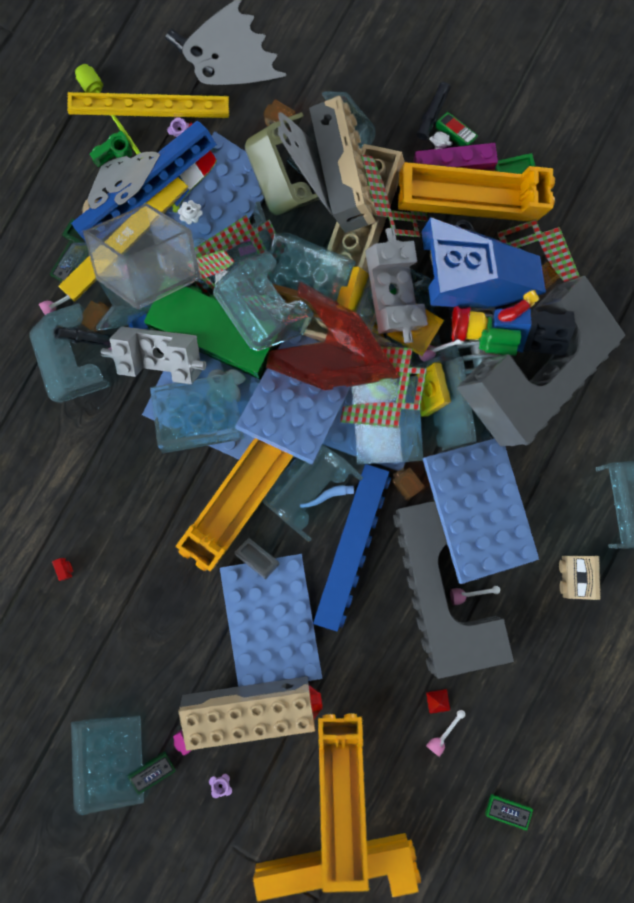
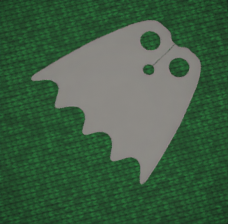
(238, 49)
(305, 157)

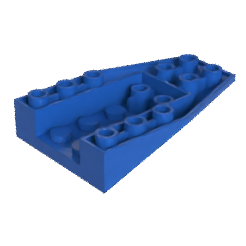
(478, 269)

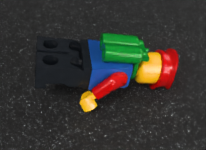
(515, 328)

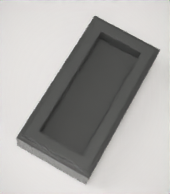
(257, 558)

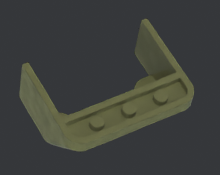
(271, 173)

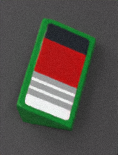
(456, 130)

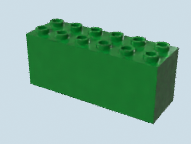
(217, 337)

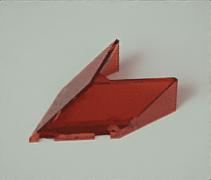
(344, 358)

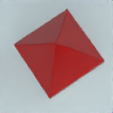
(438, 701)

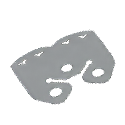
(129, 171)

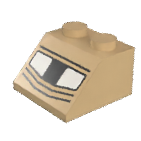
(580, 577)

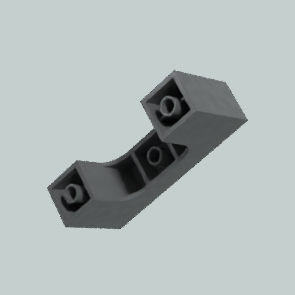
(520, 408)
(450, 644)

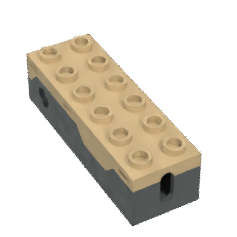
(342, 164)
(249, 713)

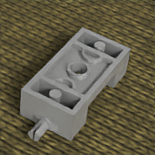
(388, 265)
(137, 350)

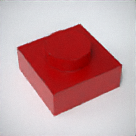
(63, 569)

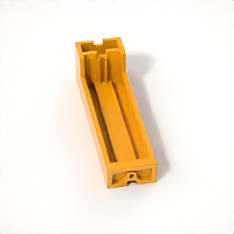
(476, 191)
(233, 504)
(342, 804)
(303, 872)

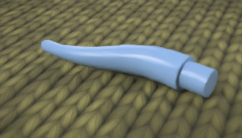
(334, 491)

